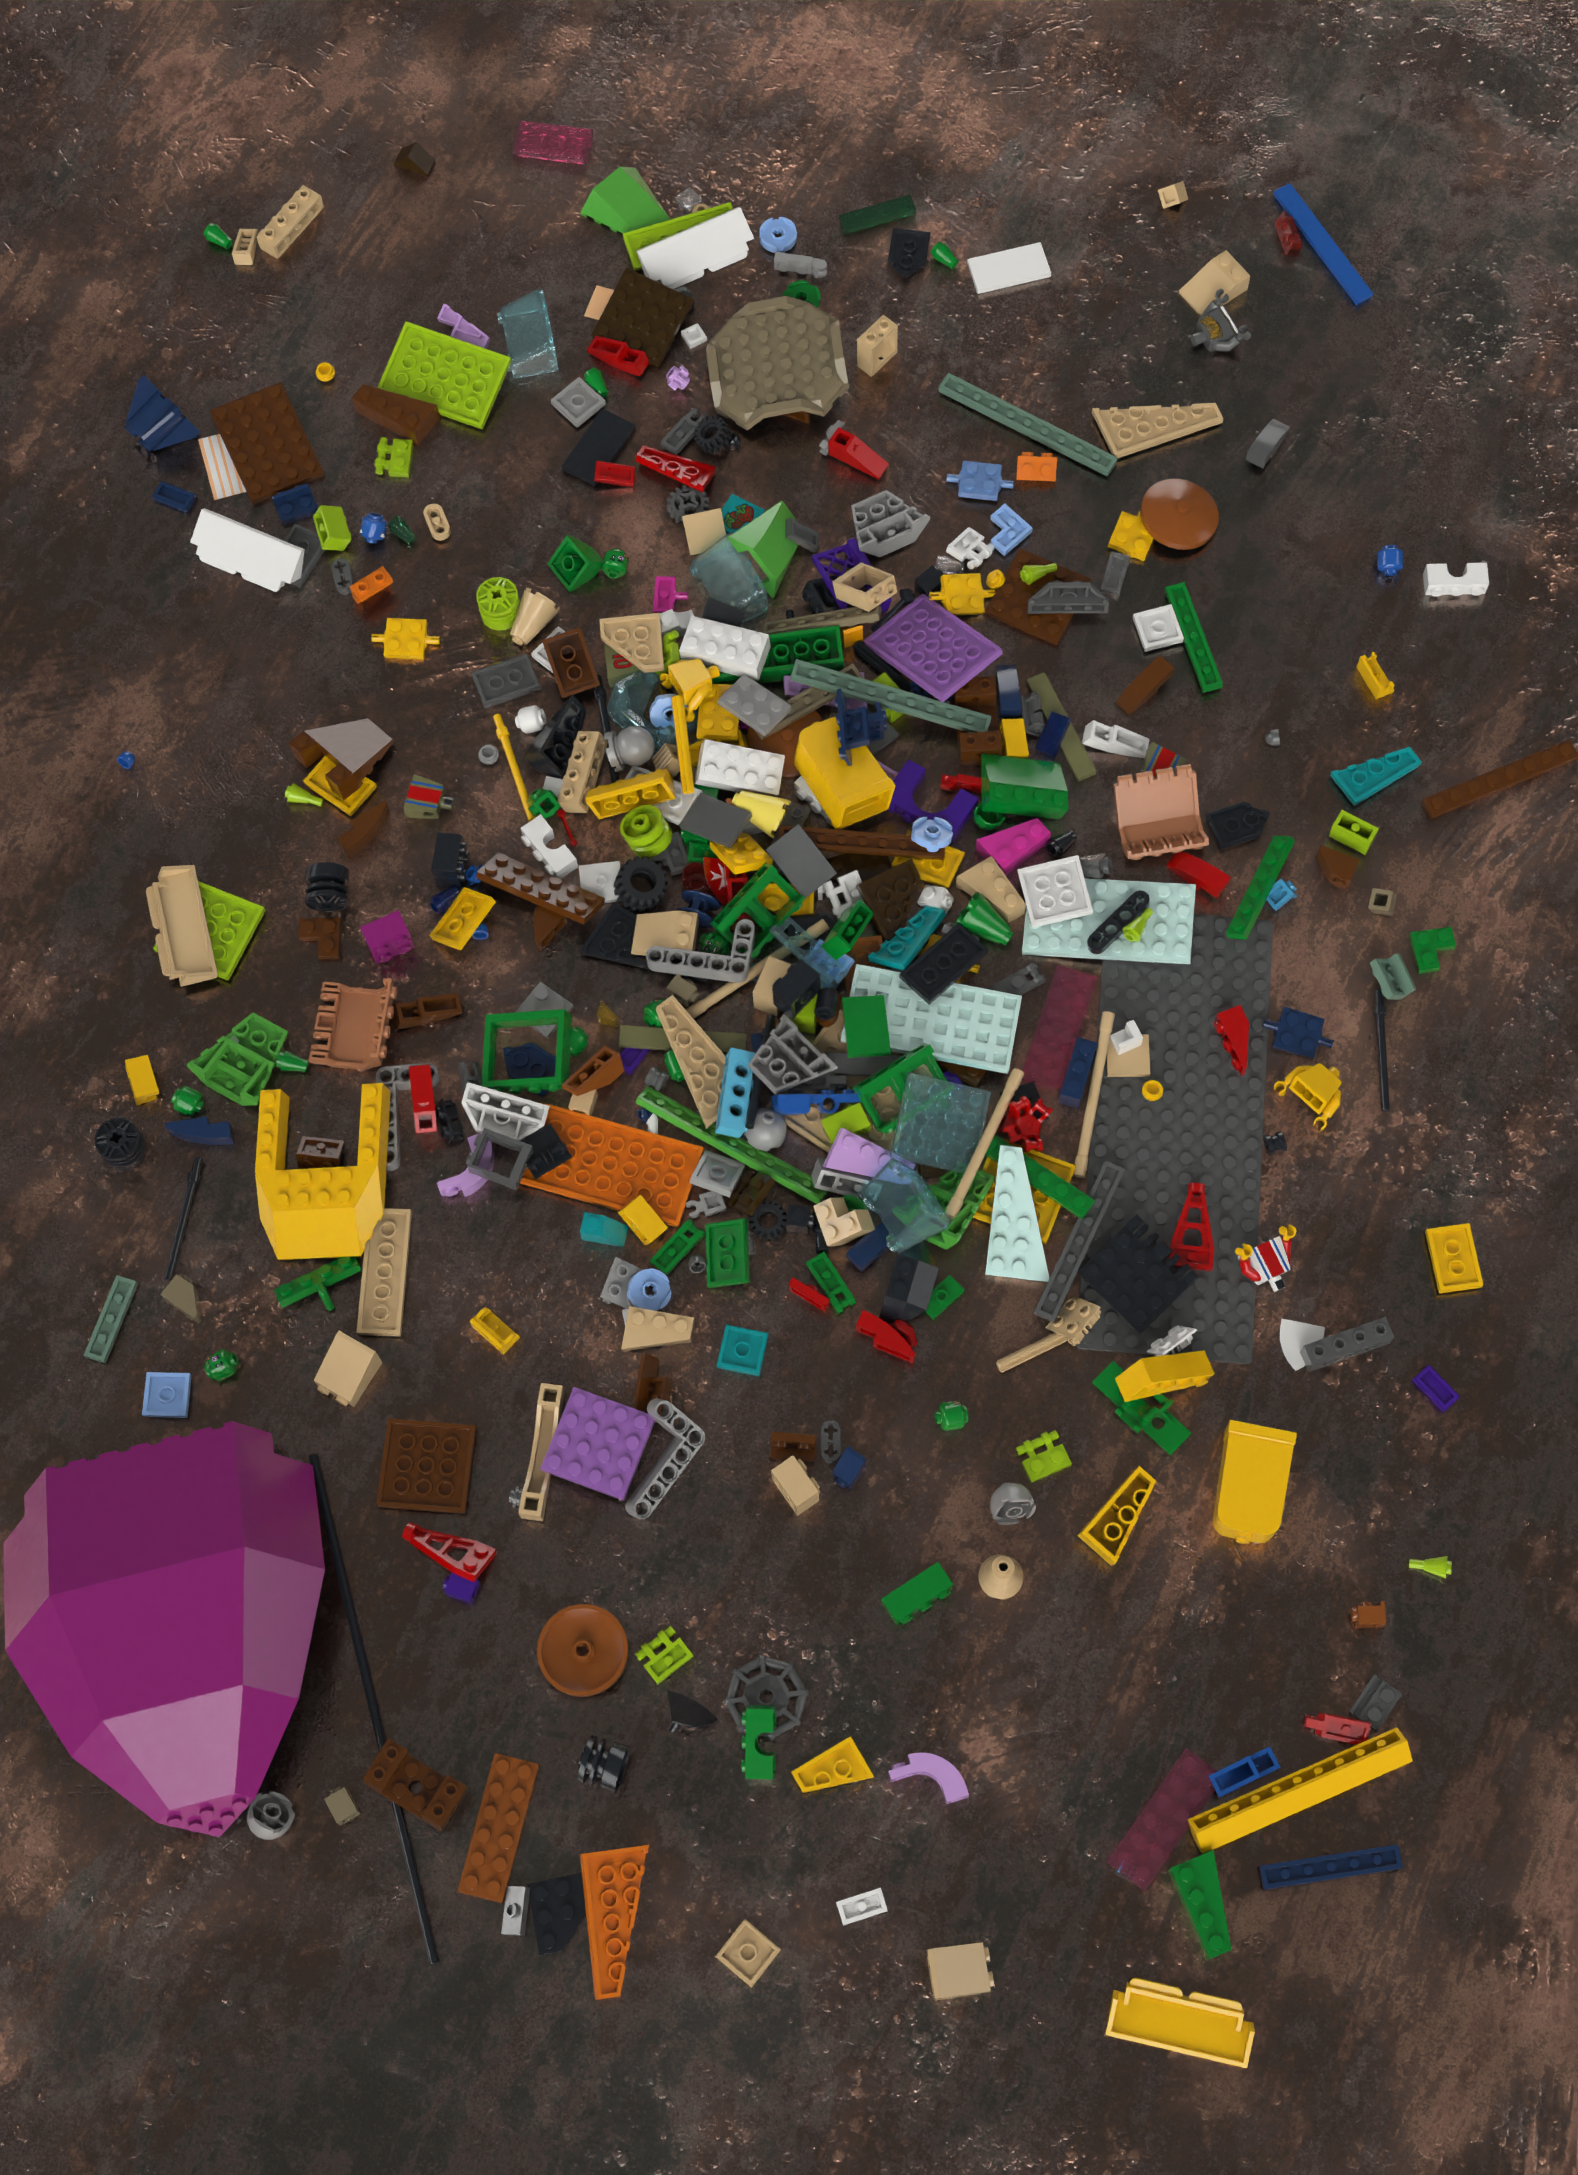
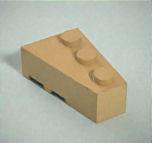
(994, 885)
(655, 1328)

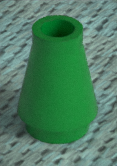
(216, 235)
(944, 255)
(596, 381)
(289, 1062)

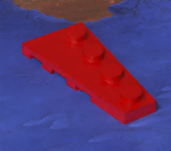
(676, 467)

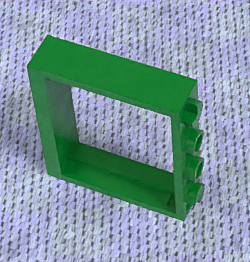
(526, 1019)

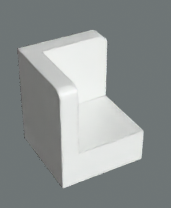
(1127, 1038)

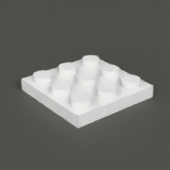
(1055, 891)

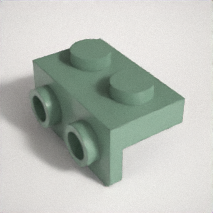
(1393, 977)

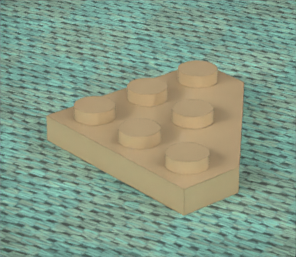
(636, 639)

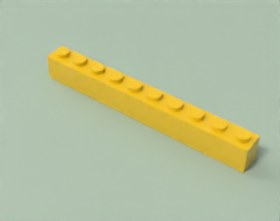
(1300, 1790)

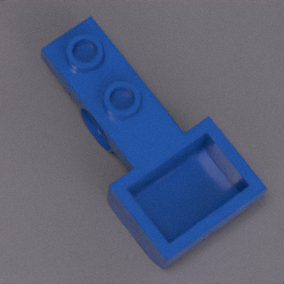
(800, 1103)

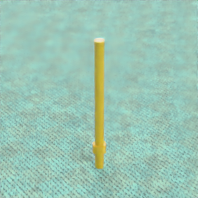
(503, 734)

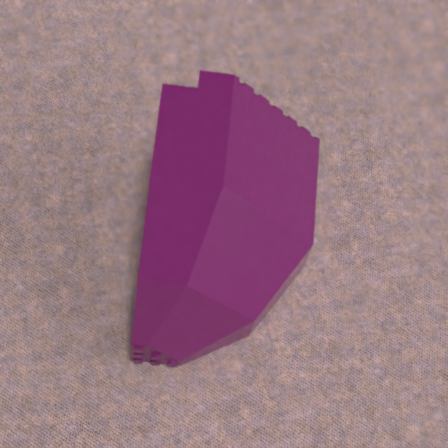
(169, 1615)

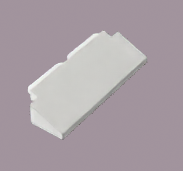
(700, 247)
(246, 550)

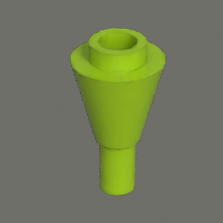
(1031, 573)
(299, 795)
(1135, 929)
(1436, 1566)

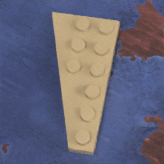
(1148, 426)
(697, 1057)

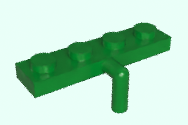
(317, 1281)

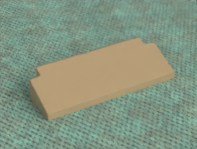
(180, 916)

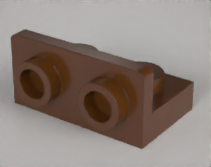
(319, 1152)
(793, 1444)

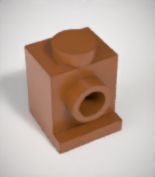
(1369, 1615)

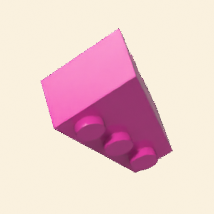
(1014, 845)

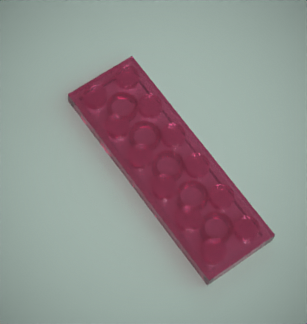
(1058, 1027)
(1163, 1820)

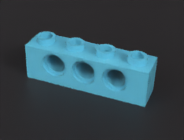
(726, 1122)

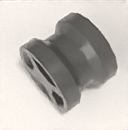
(656, 1078)

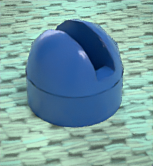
(126, 759)
(481, 932)

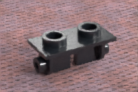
(449, 1130)

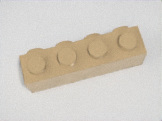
(290, 221)
(582, 771)

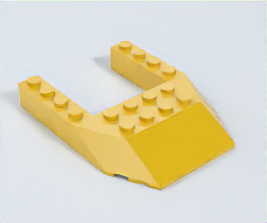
(328, 1208)

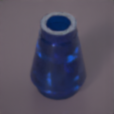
(443, 900)

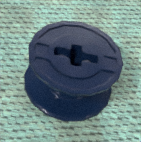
(700, 904)

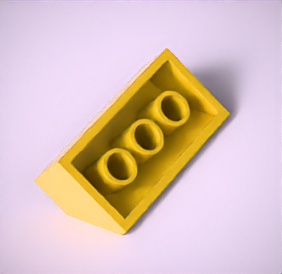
(631, 793)

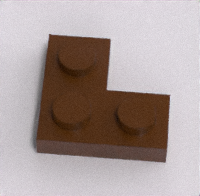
(326, 931)

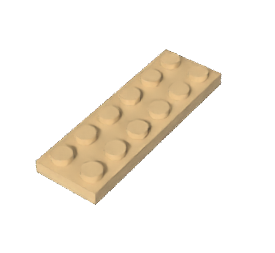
(385, 1275)

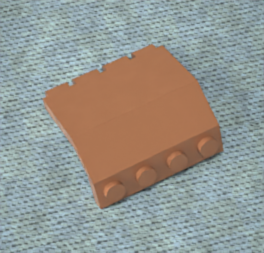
(1159, 812)

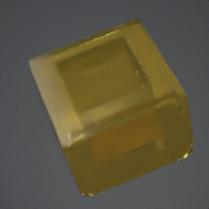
(606, 1016)

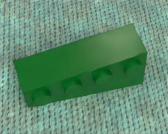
(1202, 1899)

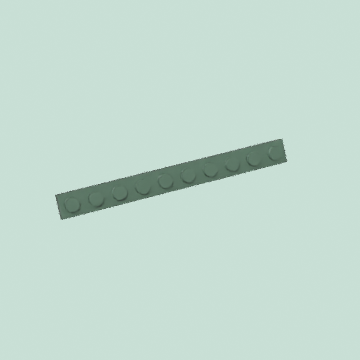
(1028, 424)
(890, 697)

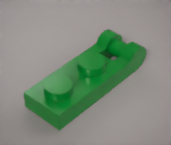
(677, 1247)
(830, 1282)

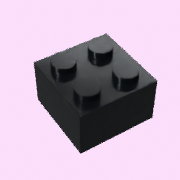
(450, 860)
(796, 988)

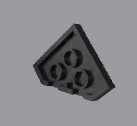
(557, 1911)

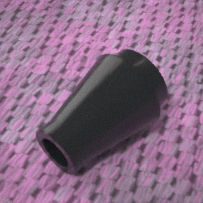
(1059, 844)

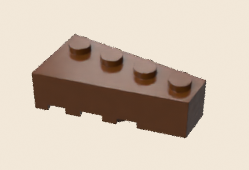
(398, 413)

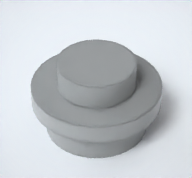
(488, 754)

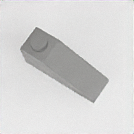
(838, 1181)

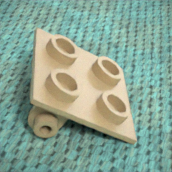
(1074, 1318)

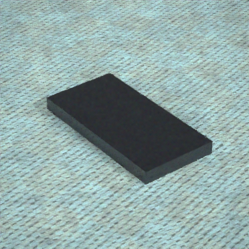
(599, 443)
(943, 963)

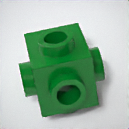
(548, 806)

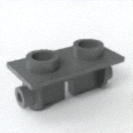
(1032, 721)

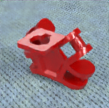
(1026, 1125)

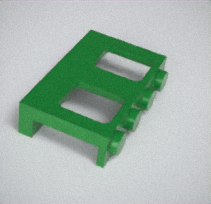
(746, 902)
(895, 1077)

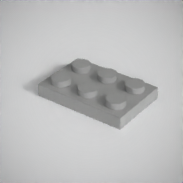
(754, 705)

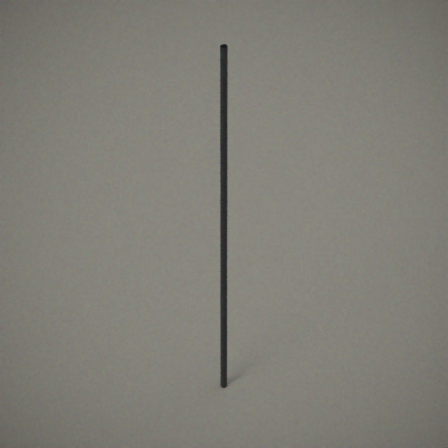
(372, 1705)

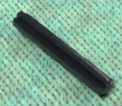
(880, 665)

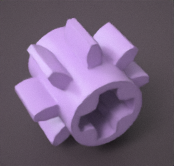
(678, 377)

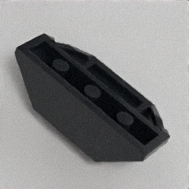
(910, 1284)

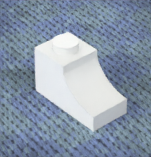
(675, 621)

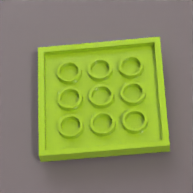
(230, 926)

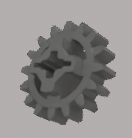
(686, 502)

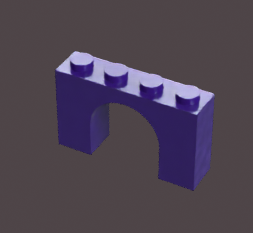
(902, 801)

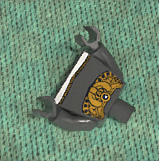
(1217, 328)

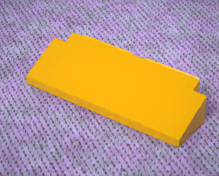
(1180, 2023)

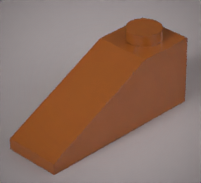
(596, 1072)

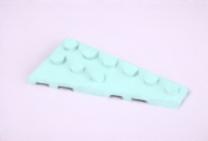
(1015, 1236)

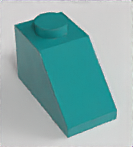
(603, 1230)

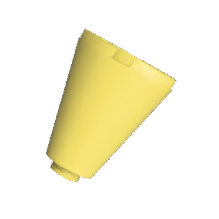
(765, 810)

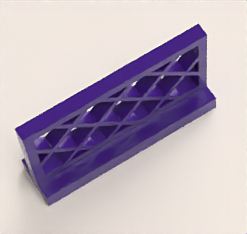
(855, 557)

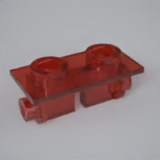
(1286, 232)

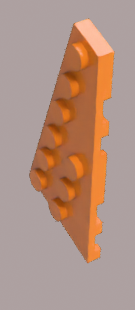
(611, 1905)

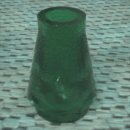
(401, 529)

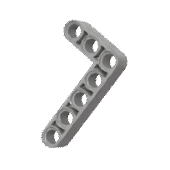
(708, 960)
(395, 1085)
(667, 1459)

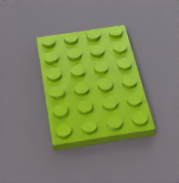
(446, 373)

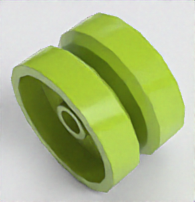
(646, 831)

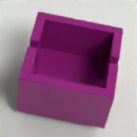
(387, 937)

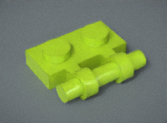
(400, 460)
(670, 651)
(1047, 1462)
(668, 1660)

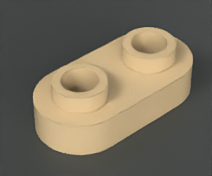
(437, 523)

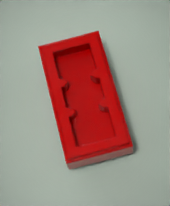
(614, 474)
(809, 1293)

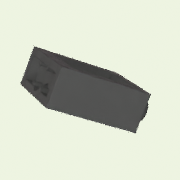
(519, 1168)

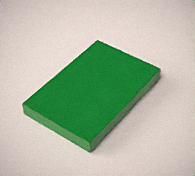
(866, 1026)
(727, 1253)

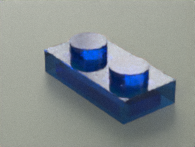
(1053, 734)

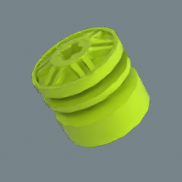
(498, 603)

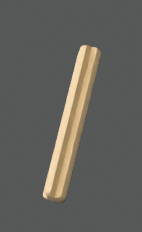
(1030, 1351)

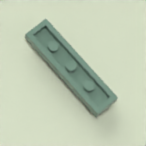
(110, 1319)

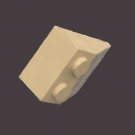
(1219, 273)
(665, 929)

